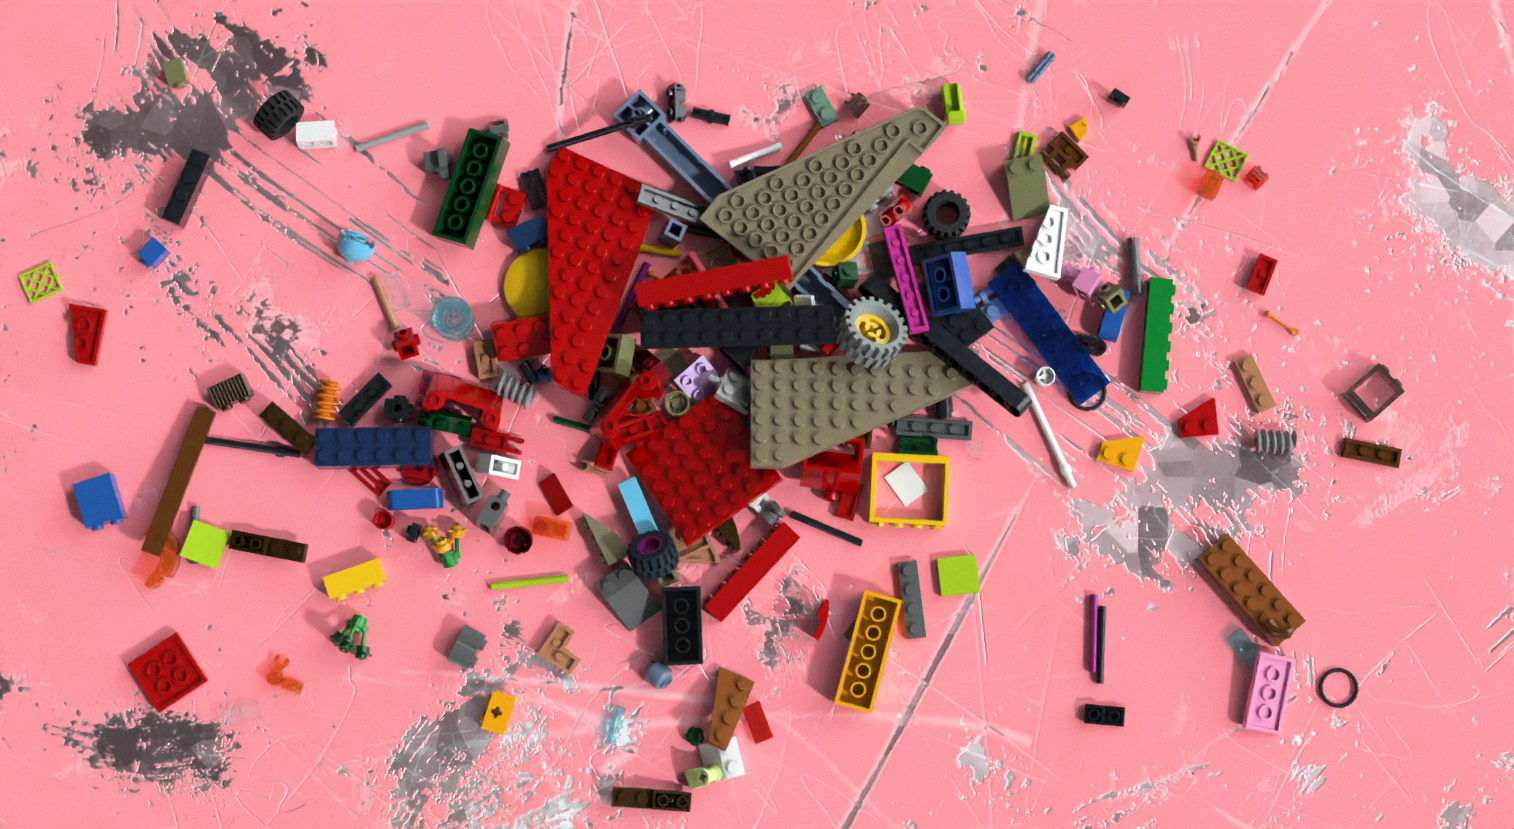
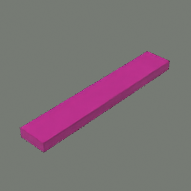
(905, 279)

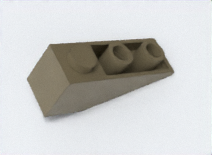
(611, 545)

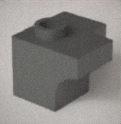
(438, 163)

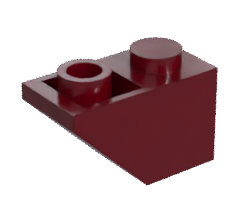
(647, 362)

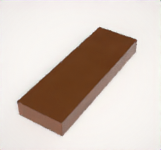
(1371, 453)

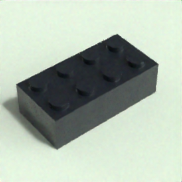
(965, 326)
(682, 625)

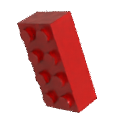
(521, 336)

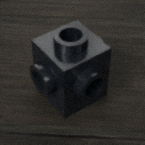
(392, 405)

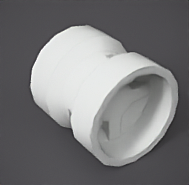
(1046, 374)

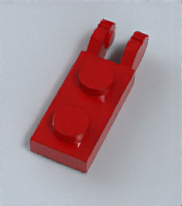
(493, 441)

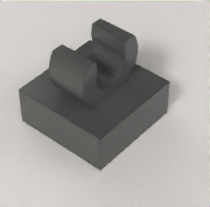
(499, 126)

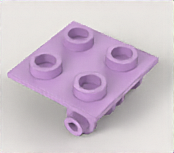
(694, 380)

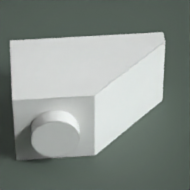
(497, 466)

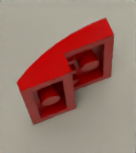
(822, 614)

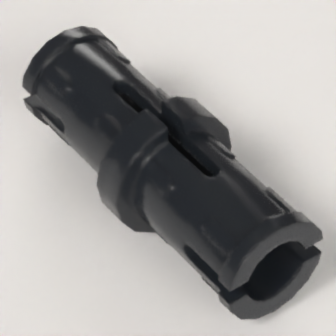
(711, 116)

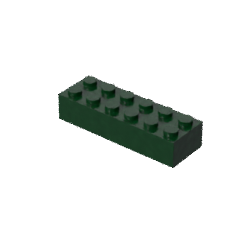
(471, 188)

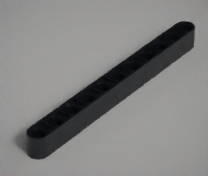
(955, 352)

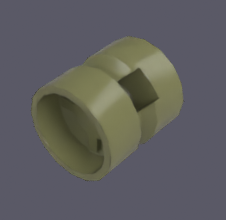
(677, 403)

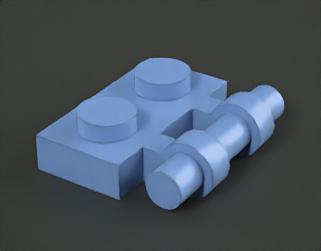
(992, 309)

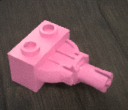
(1084, 281)

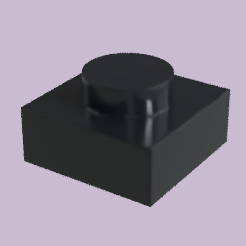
(1118, 98)
(413, 532)

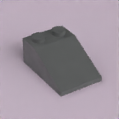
(628, 596)

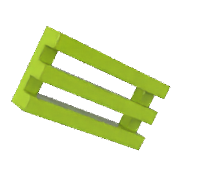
(1027, 136)

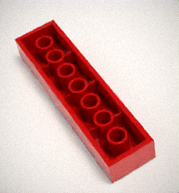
(714, 282)

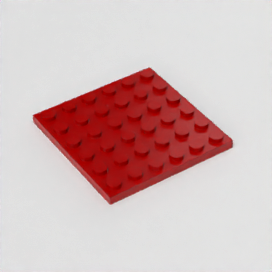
(702, 469)

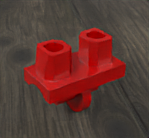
(895, 210)

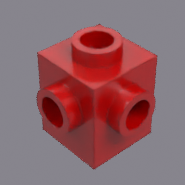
(406, 343)

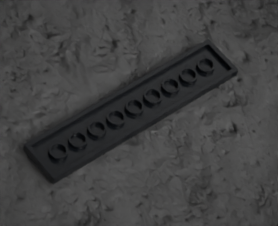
(737, 327)

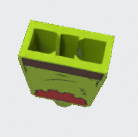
(771, 297)

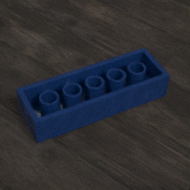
(374, 447)

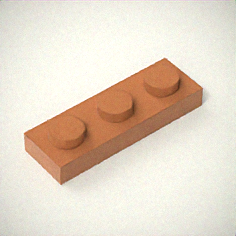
(1254, 383)

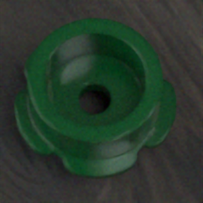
(694, 741)

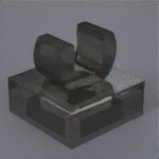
(857, 105)

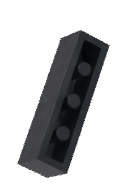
(188, 188)

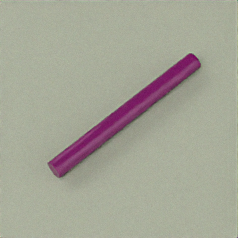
(631, 297)
(1093, 633)

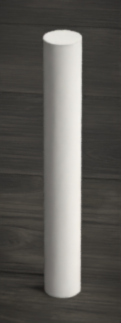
(754, 155)

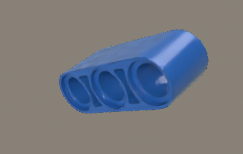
(1111, 323)
(415, 499)

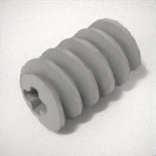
(516, 391)
(1275, 440)

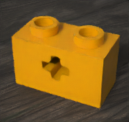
(506, 704)

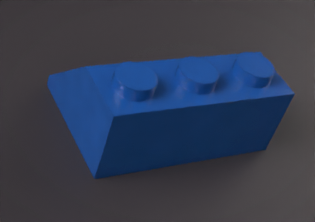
(948, 284)

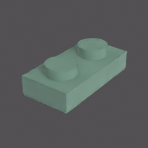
(821, 107)

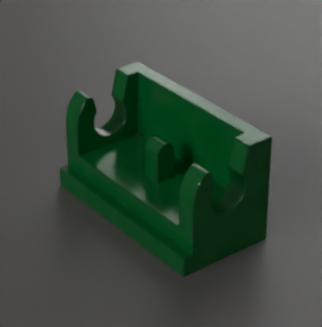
(917, 445)

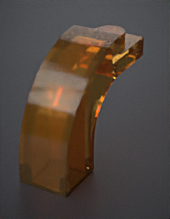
(168, 562)

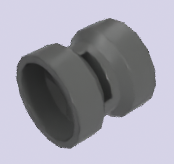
(769, 516)

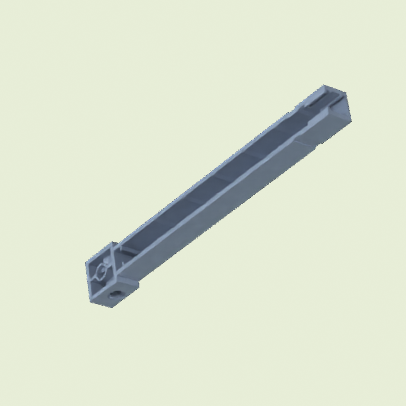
(706, 181)

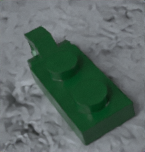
(446, 422)

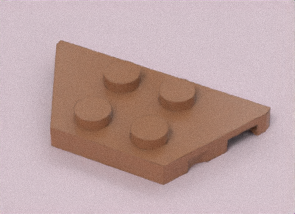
(699, 552)

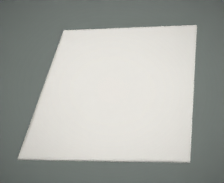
(906, 483)

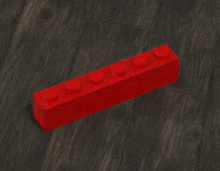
(752, 571)

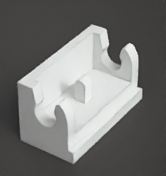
(316, 134)

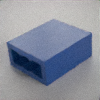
(100, 501)

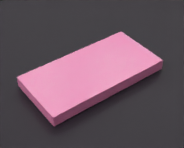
(1268, 693)

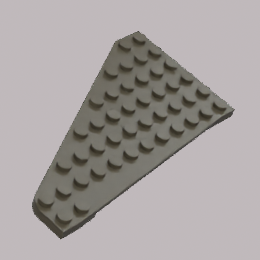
(821, 195)
(825, 401)

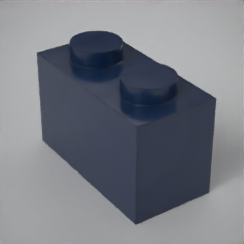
(529, 234)

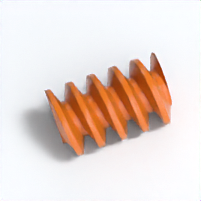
(326, 399)

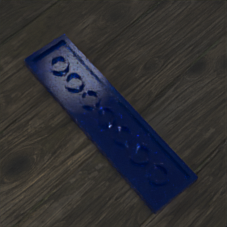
(1048, 333)

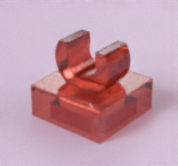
(1255, 177)

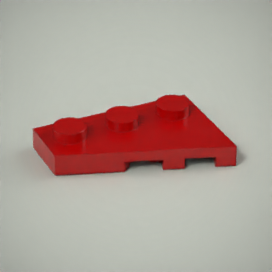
(88, 331)

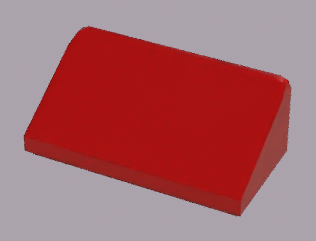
(556, 494)

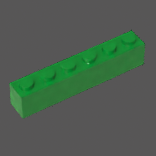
(1155, 335)

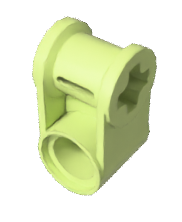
(702, 776)

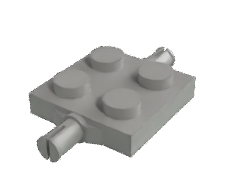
(732, 390)

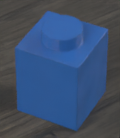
(153, 253)

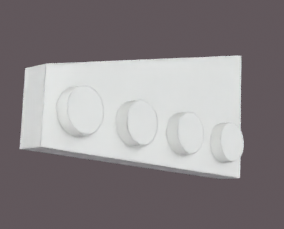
(1048, 246)

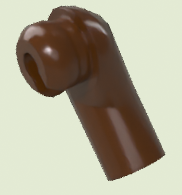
(1279, 632)

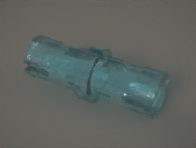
(618, 711)

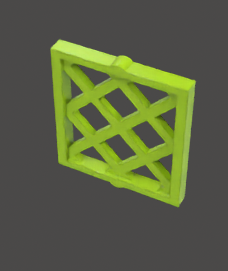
(1233, 149)
(47, 294)

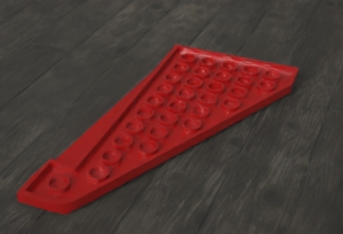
(591, 254)

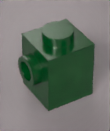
(845, 275)

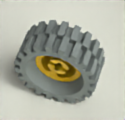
(879, 325)

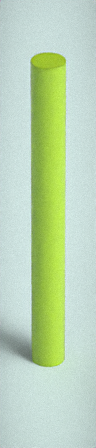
(529, 582)

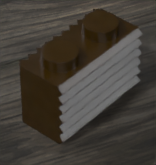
(230, 392)

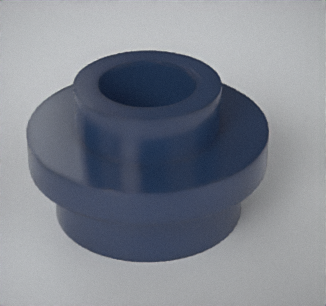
(544, 374)

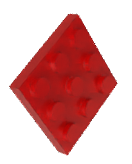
(168, 672)

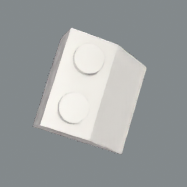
(728, 761)

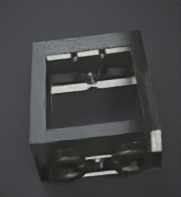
(1359, 405)

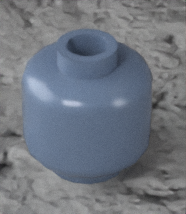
(658, 675)

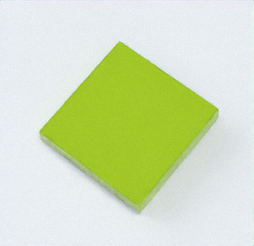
(205, 544)
(958, 575)

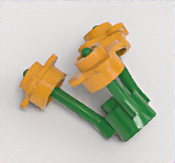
(442, 544)

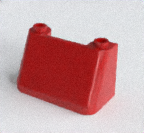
(636, 385)
(445, 387)

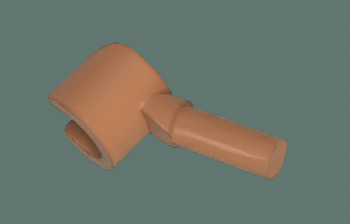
(1194, 144)
(589, 468)

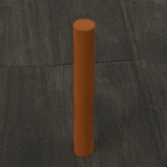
(803, 144)

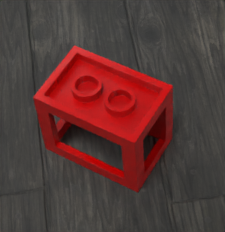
(834, 470)

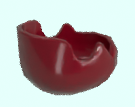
(518, 540)

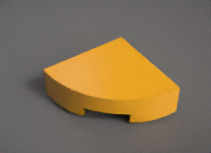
(1079, 129)

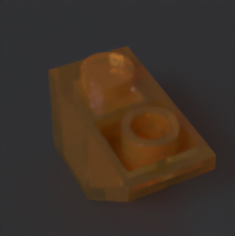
(552, 528)

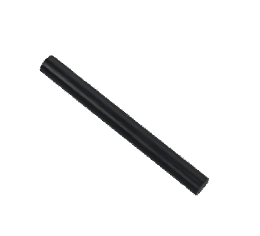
(826, 528)
(1101, 644)

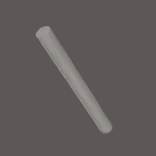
(392, 136)

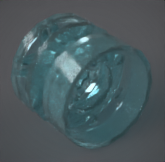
(450, 308)

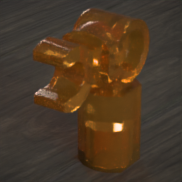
(275, 677)

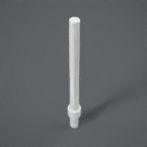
(1064, 468)

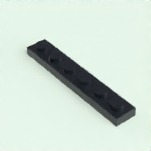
(970, 244)

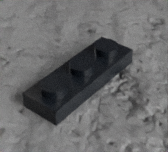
(365, 399)

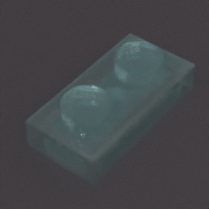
(1243, 647)

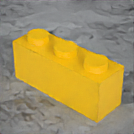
(355, 579)

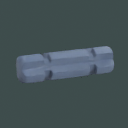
(1042, 65)

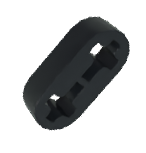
(1092, 341)

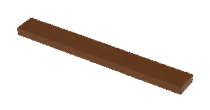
(178, 481)

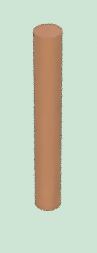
(385, 302)

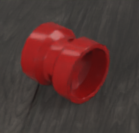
(384, 520)

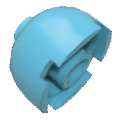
(354, 246)

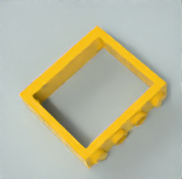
(913, 459)

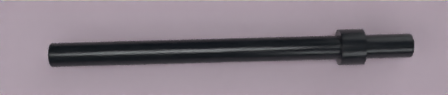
(632, 122)
(280, 451)

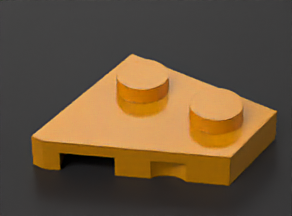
(1121, 452)

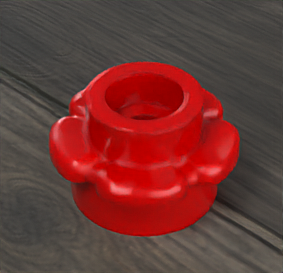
(830, 495)

